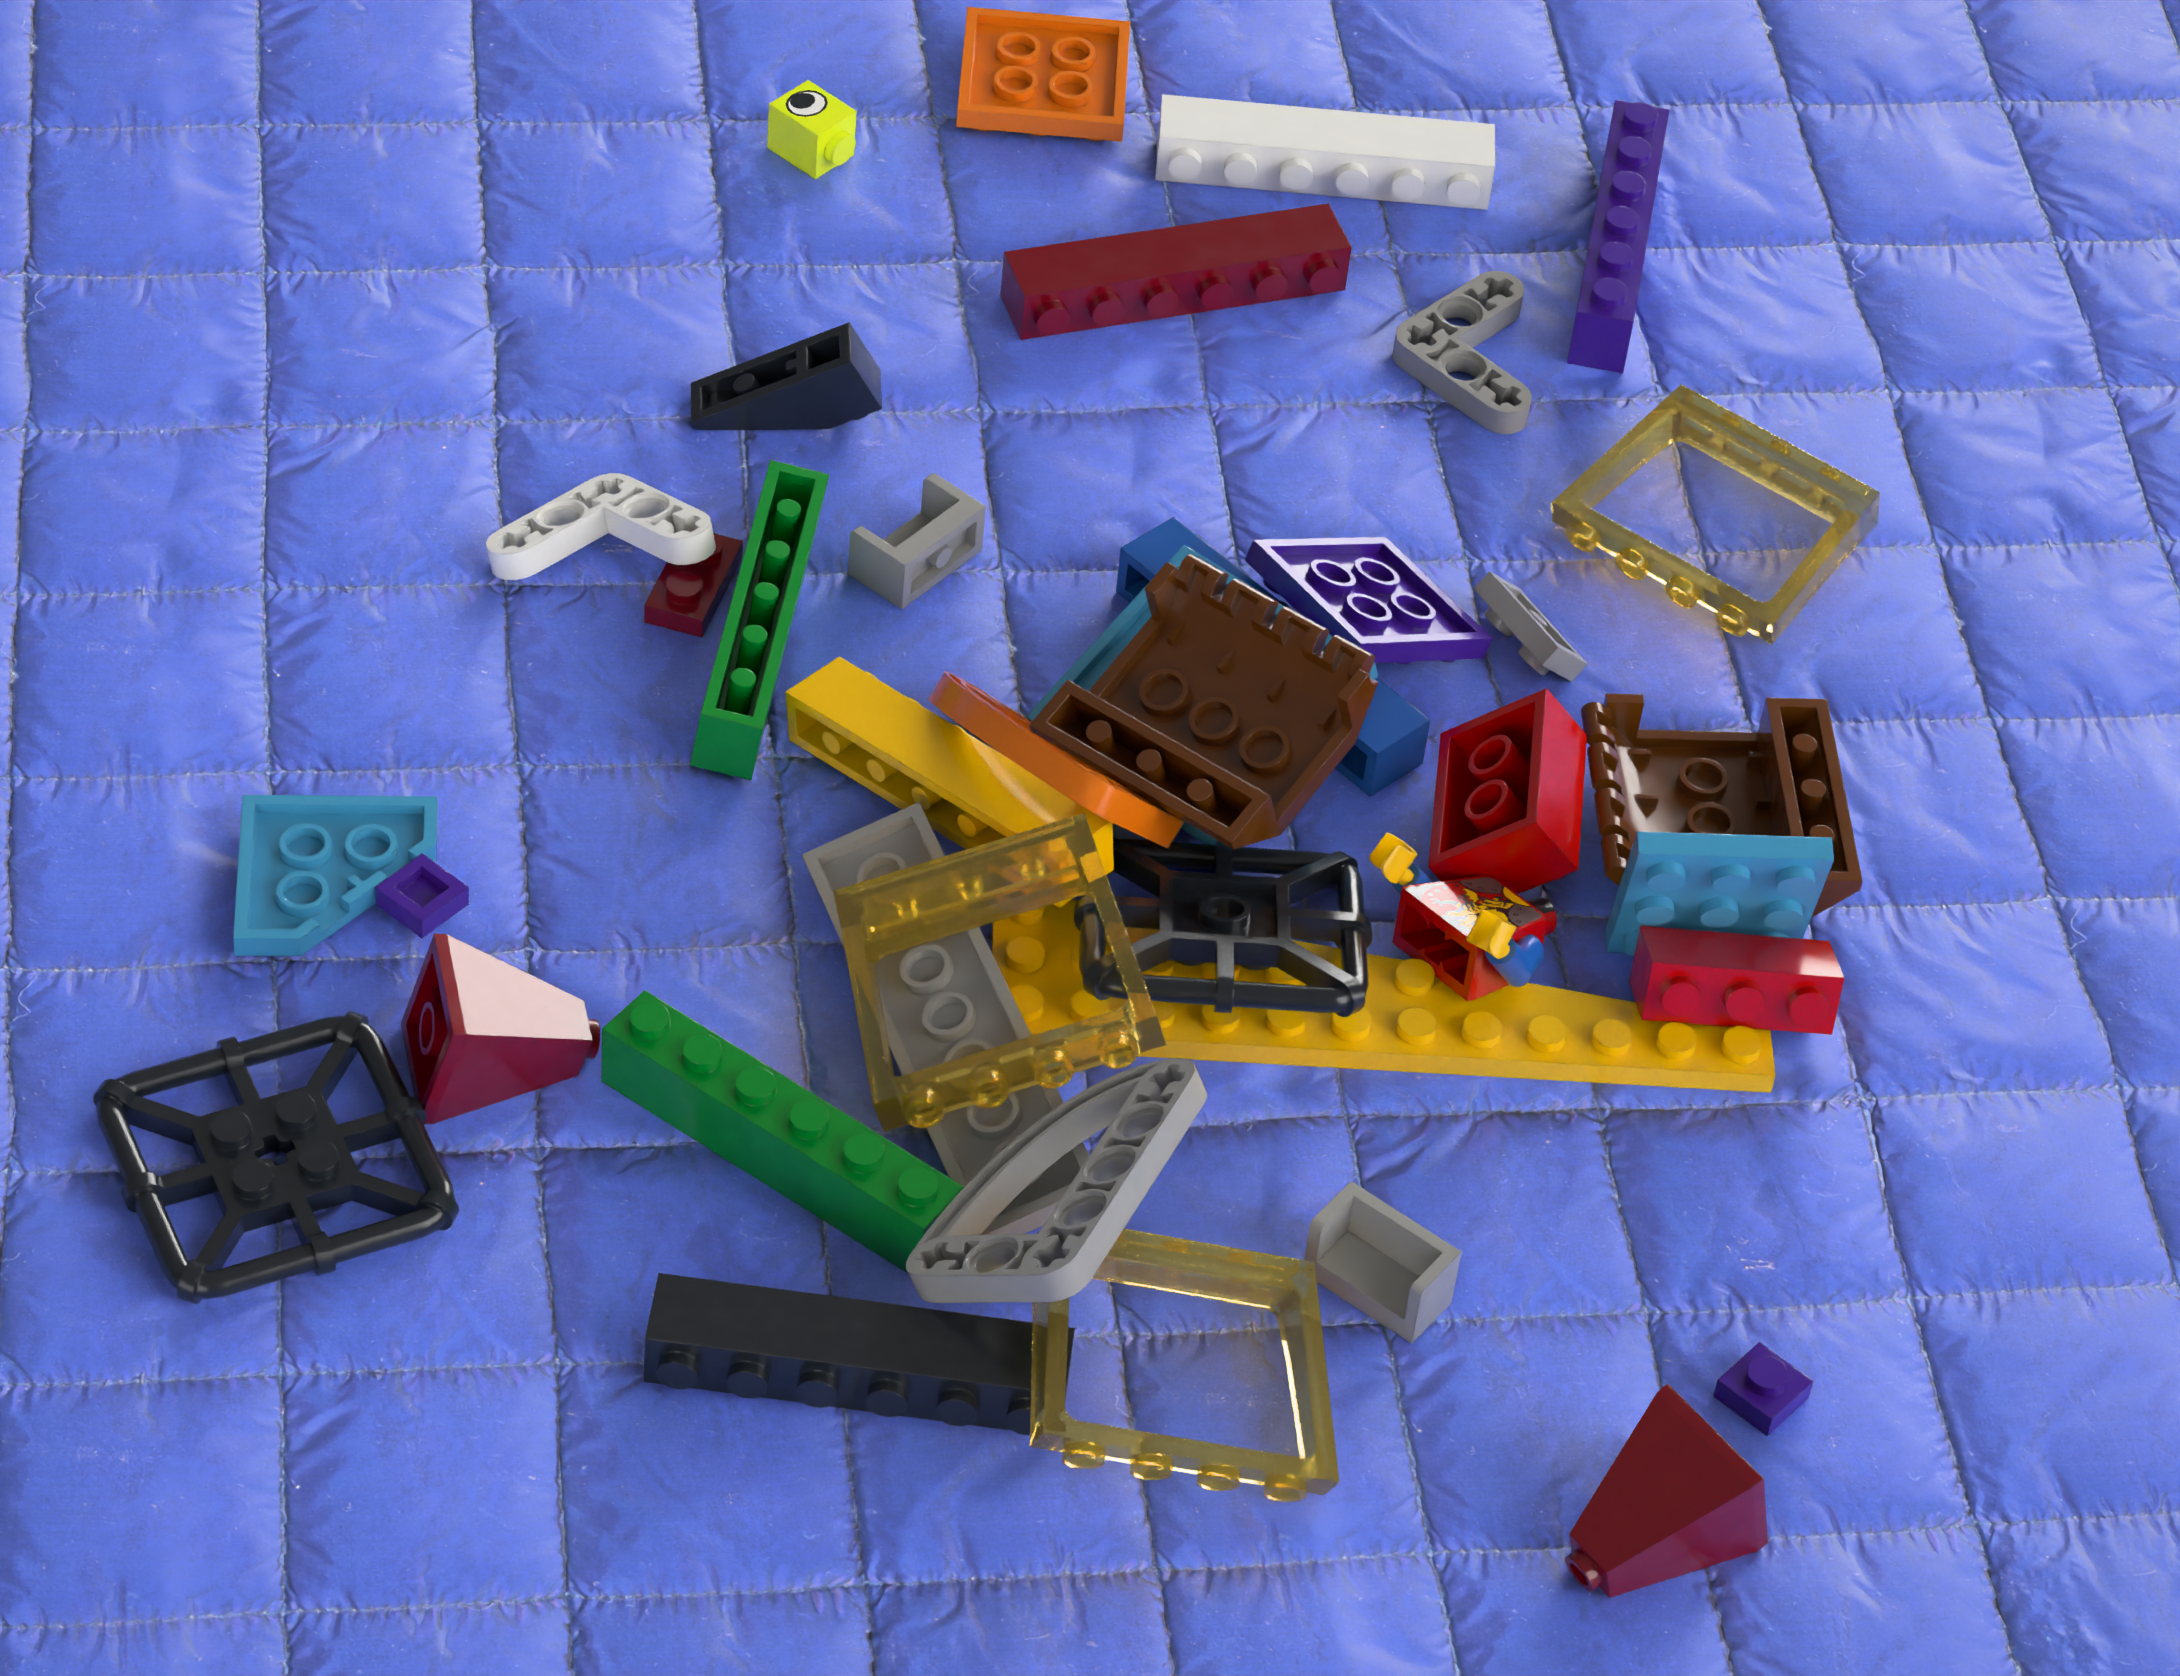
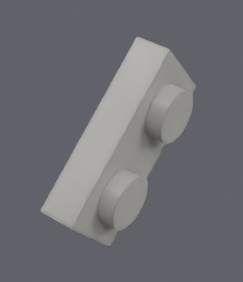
(1516, 614)

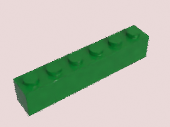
(759, 621)
(773, 1128)

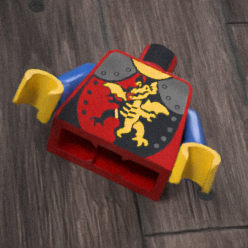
(1466, 928)

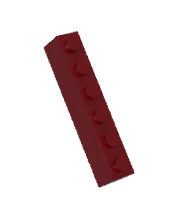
(1174, 271)

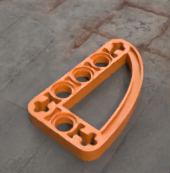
(1086, 786)

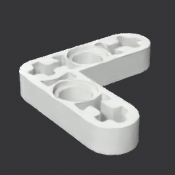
(598, 507)

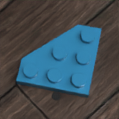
(317, 861)

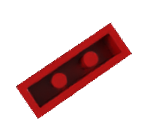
(1736, 980)

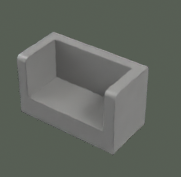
(922, 549)
(1382, 1261)

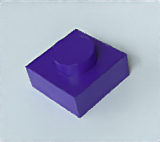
(422, 895)
(1763, 1388)

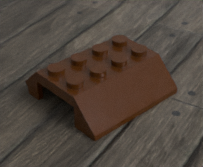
(1218, 706)
(1721, 782)

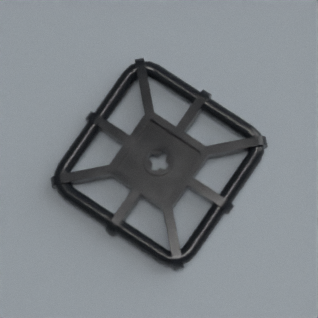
(1231, 924)
(256, 1191)

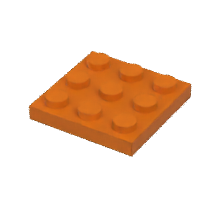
(1043, 74)

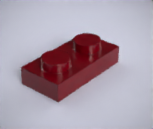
(691, 593)

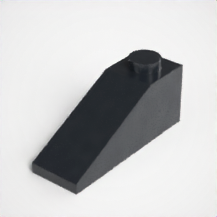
(794, 387)

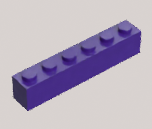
(1618, 237)

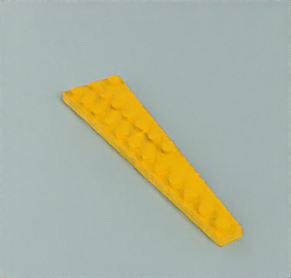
(1405, 1024)

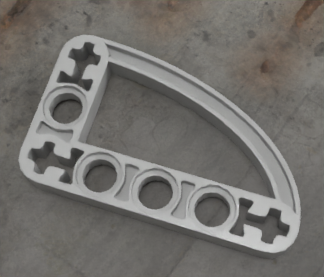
(1146, 1119)

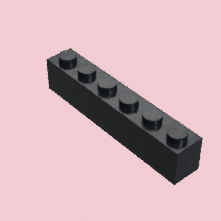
(841, 1353)

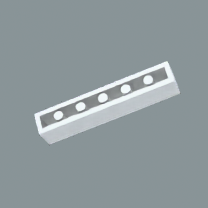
(1325, 152)

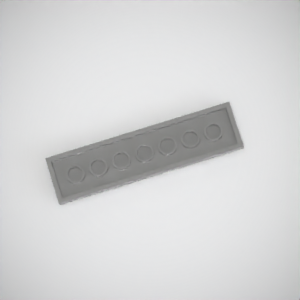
(946, 1005)

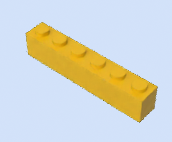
(921, 758)

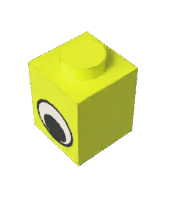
(811, 129)

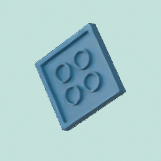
(1718, 885)

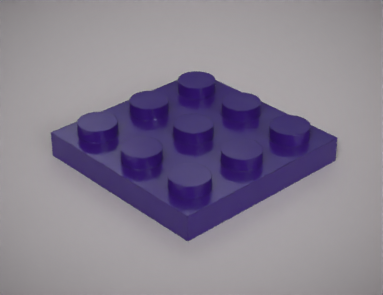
(1369, 597)

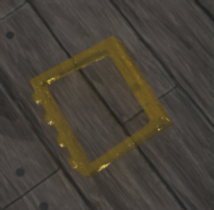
(1754, 453)
(964, 894)
(1216, 1273)

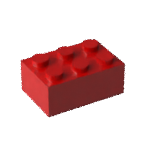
(1510, 795)

